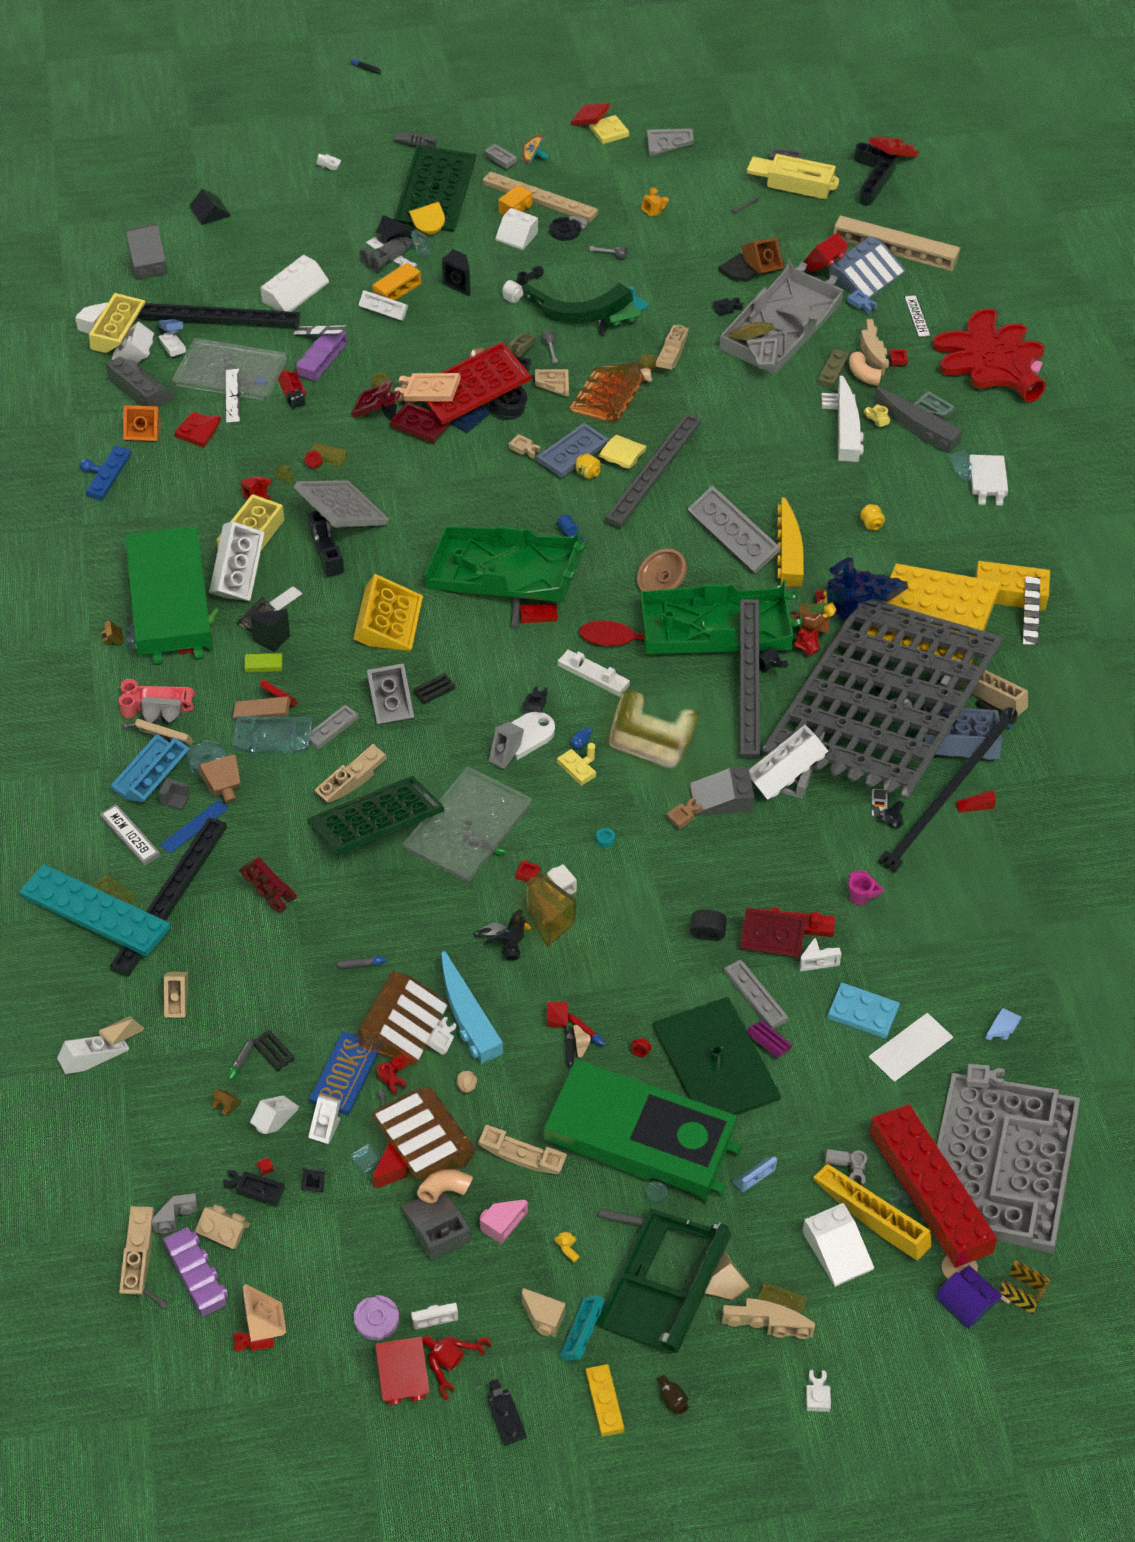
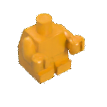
(653, 204)

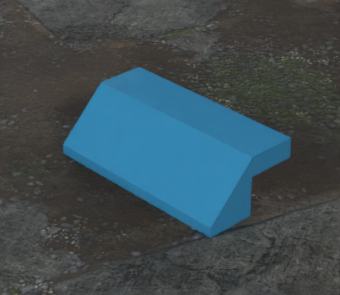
(149, 768)

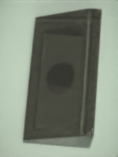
(260, 606)

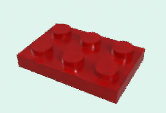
(894, 146)

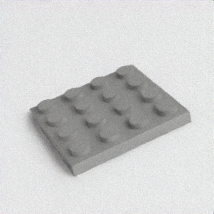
(341, 503)

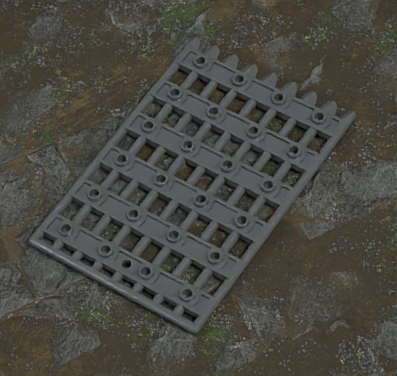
(890, 711)

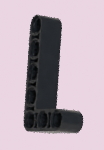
(884, 166)

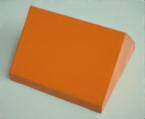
(141, 423)

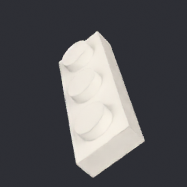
(383, 305)

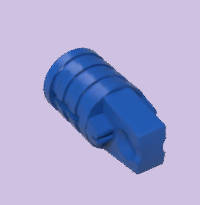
(568, 526)

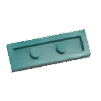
(582, 1328)

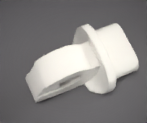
(328, 161)

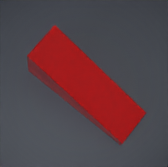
(978, 802)

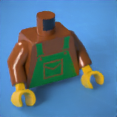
(815, 615)

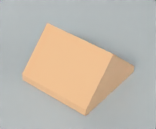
(263, 1314)

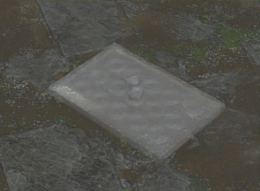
(208, 360)
(472, 826)

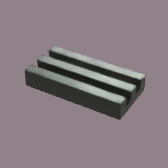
(433, 688)
(282, 1061)

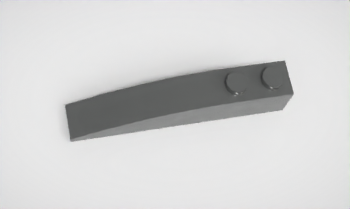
(919, 421)

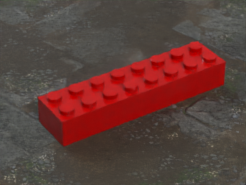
(933, 1186)

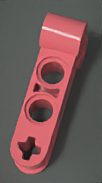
(132, 694)

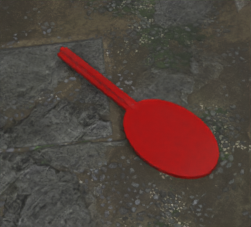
(608, 633)

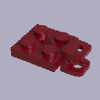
(373, 398)
(267, 884)

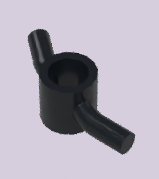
(770, 658)

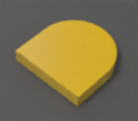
(428, 218)

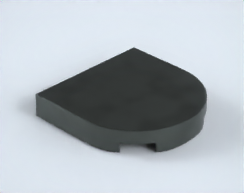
(737, 269)

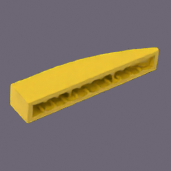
(876, 1213)

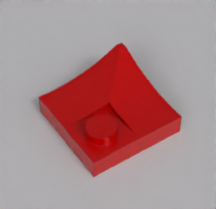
(198, 428)

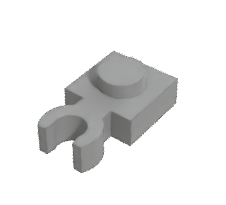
(981, 1076)

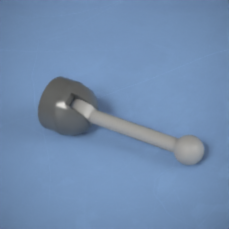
(620, 251)
(548, 338)

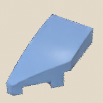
(1003, 1025)

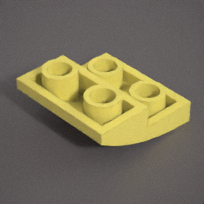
(622, 451)

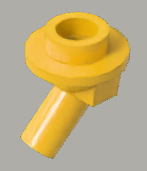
(565, 1241)

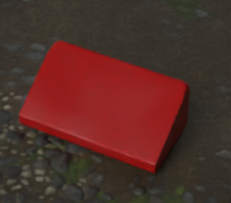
(290, 382)

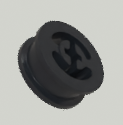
(516, 405)

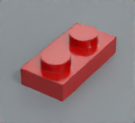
(538, 613)

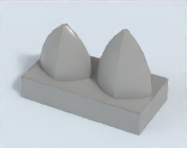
(155, 707)

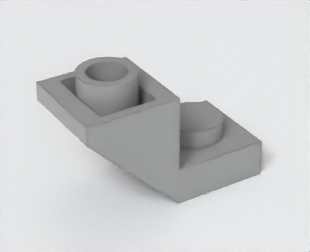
(165, 1219)

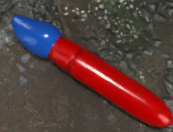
(596, 1038)

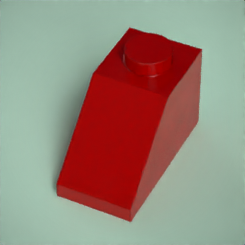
(390, 1168)

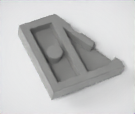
(764, 351)

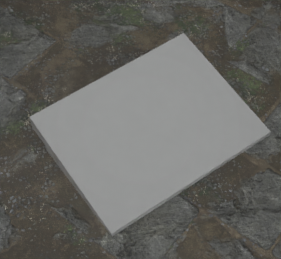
(1011, 1155)

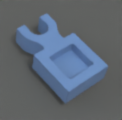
(861, 300)

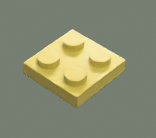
(609, 129)

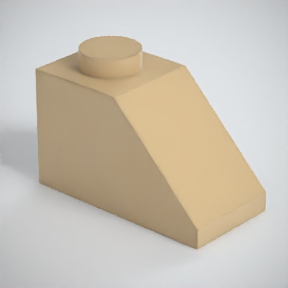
(175, 994)
(544, 1312)

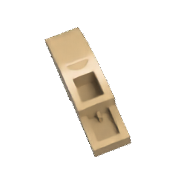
(673, 347)
(873, 348)
(351, 777)
(137, 1251)
(778, 1319)

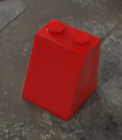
(402, 1370)

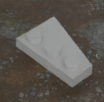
(668, 139)

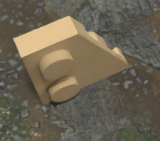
(553, 380)

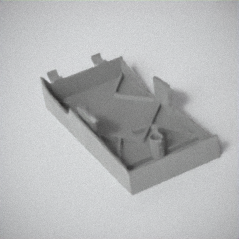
(790, 289)

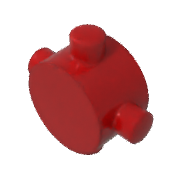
(265, 1166)

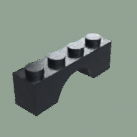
(327, 550)

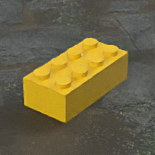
(1013, 582)

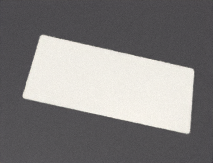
(910, 1047)

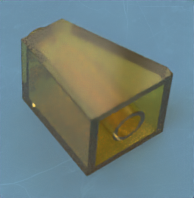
(550, 908)

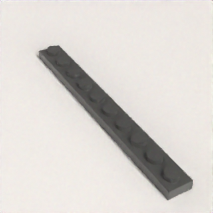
(653, 470)
(749, 679)

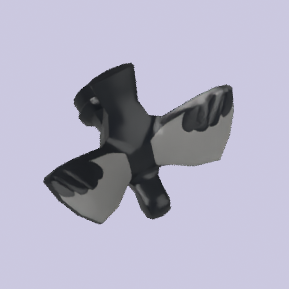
(509, 936)

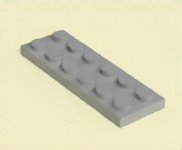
(734, 529)

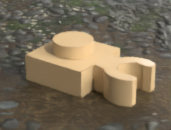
(524, 445)

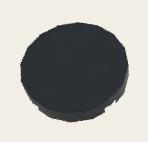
(564, 229)

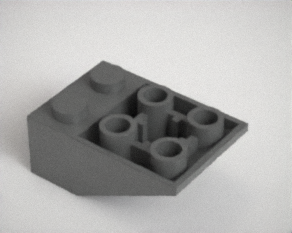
(437, 1225)

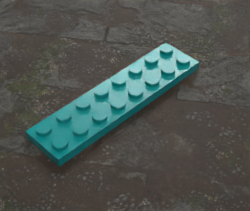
(95, 910)

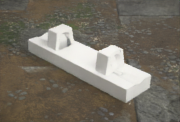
(593, 672)

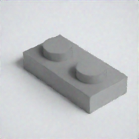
(500, 156)

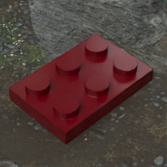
(419, 423)
(773, 932)

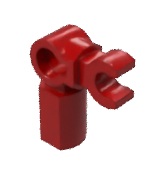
(387, 1075)

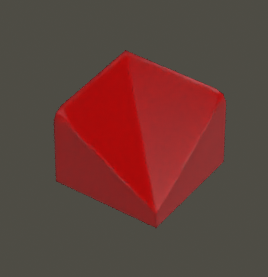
(557, 1014)

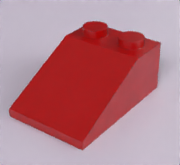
(826, 253)

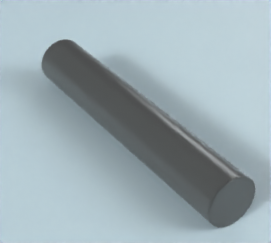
(515, 612)
(621, 1217)

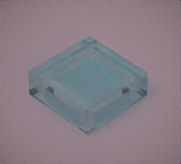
(365, 1158)

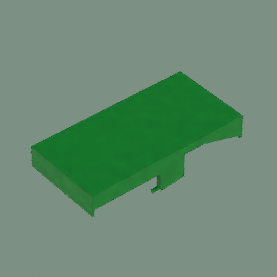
(168, 592)

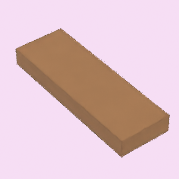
(262, 707)

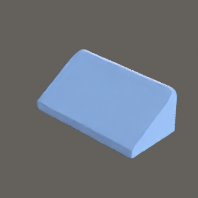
(755, 1173)

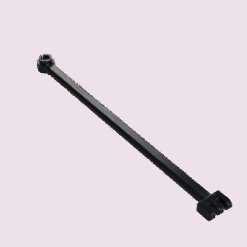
(894, 857)

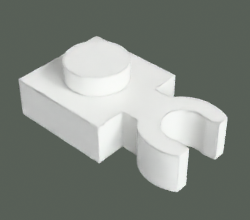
(440, 1037)
(818, 1395)

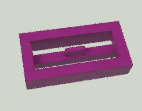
(769, 1039)

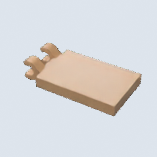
(428, 386)

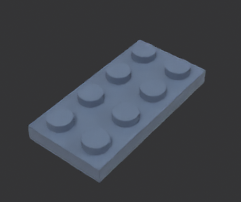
(562, 455)

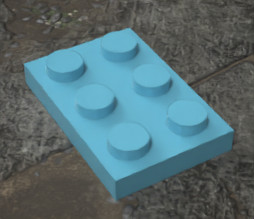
(863, 1010)

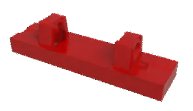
(820, 924)

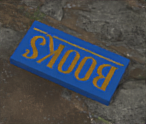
(345, 1073)

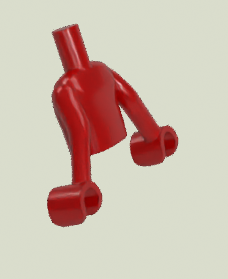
(448, 1354)

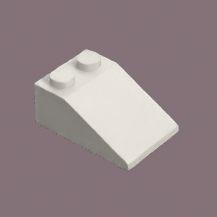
(837, 1244)

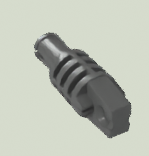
(415, 139)

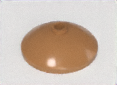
(662, 570)

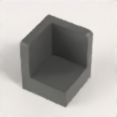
(174, 794)

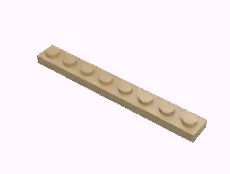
(542, 197)

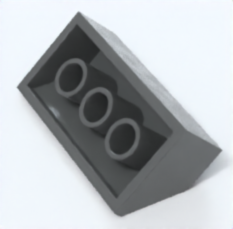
(138, 383)

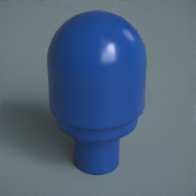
(581, 738)

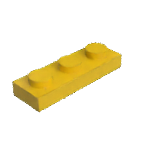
(604, 1400)

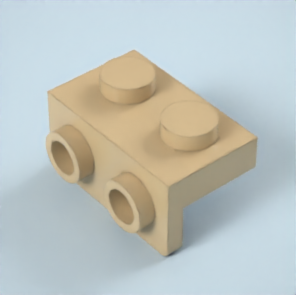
(221, 1226)

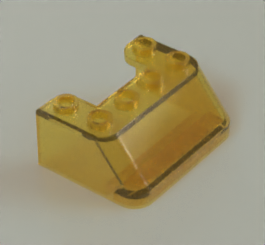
(648, 735)

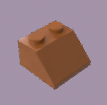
(763, 255)

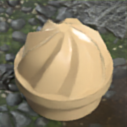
(466, 1081)

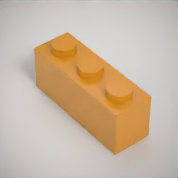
(398, 282)

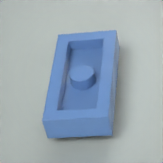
(170, 325)

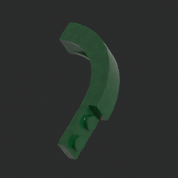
(580, 312)

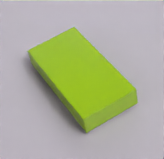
(263, 662)

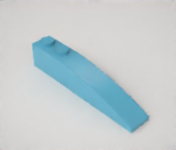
(470, 1018)

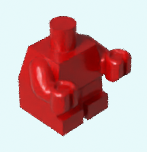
(256, 486)

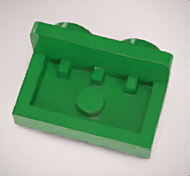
(627, 313)

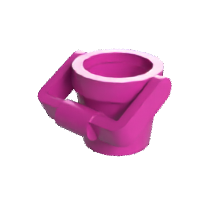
(862, 886)

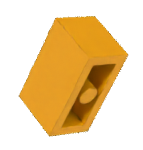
(517, 199)

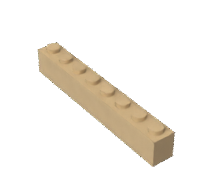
(899, 243)

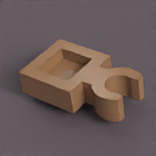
(682, 815)

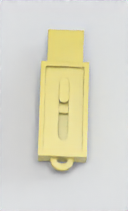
(796, 175)

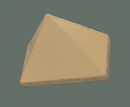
(121, 1030)

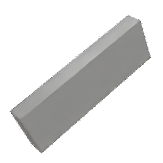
(332, 726)

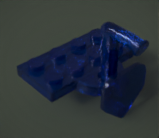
(859, 586)

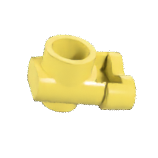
(878, 414)

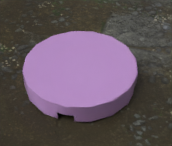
(376, 1317)

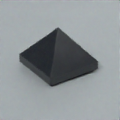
(313, 1180)

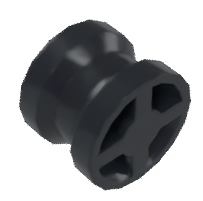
(295, 398)

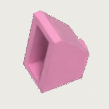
(502, 1219)

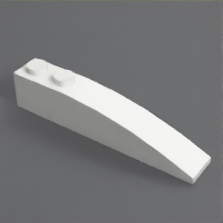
(848, 425)

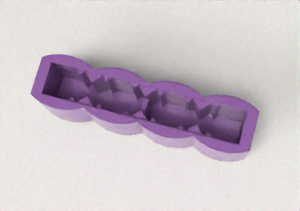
(321, 354)
(195, 1271)

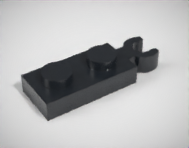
(256, 1187)

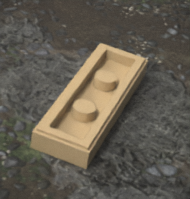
(165, 733)

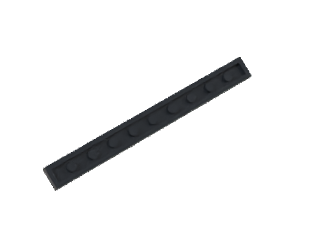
(220, 315)
(175, 886)

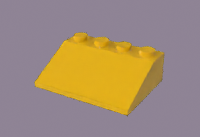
(388, 615)

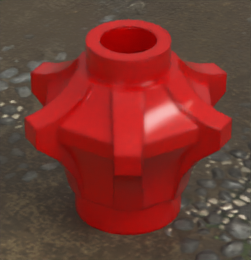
(807, 641)

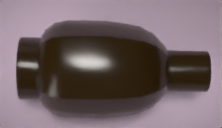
(673, 1396)

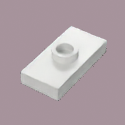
(434, 1316)

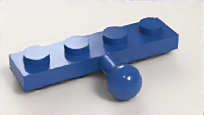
(107, 473)

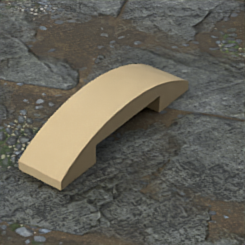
(521, 1153)

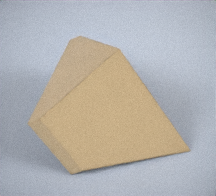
(727, 1280)

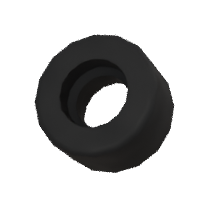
(708, 925)

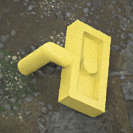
(578, 767)

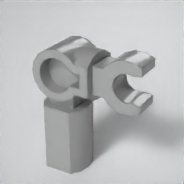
(856, 1160)

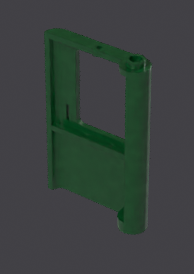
(652, 1310)

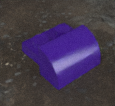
(968, 1296)

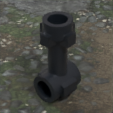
(523, 277)

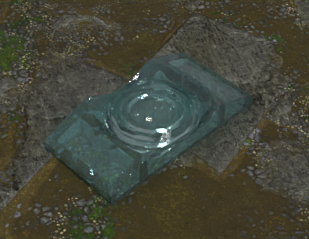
(277, 734)

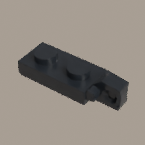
(505, 1414)

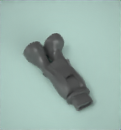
(385, 254)

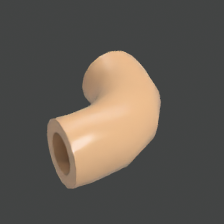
(862, 370)
(443, 1181)

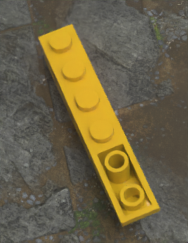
(791, 547)

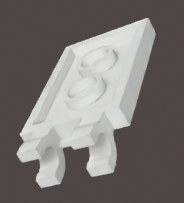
(988, 477)

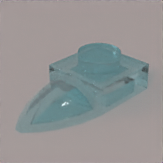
(962, 464)

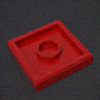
(590, 114)

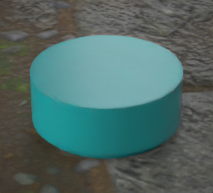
(605, 837)

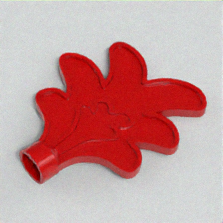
(992, 355)

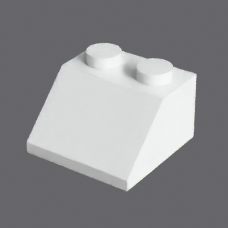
(517, 229)
(135, 344)

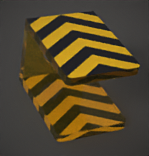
(1029, 1277)

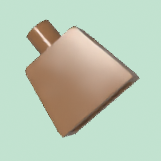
(221, 777)

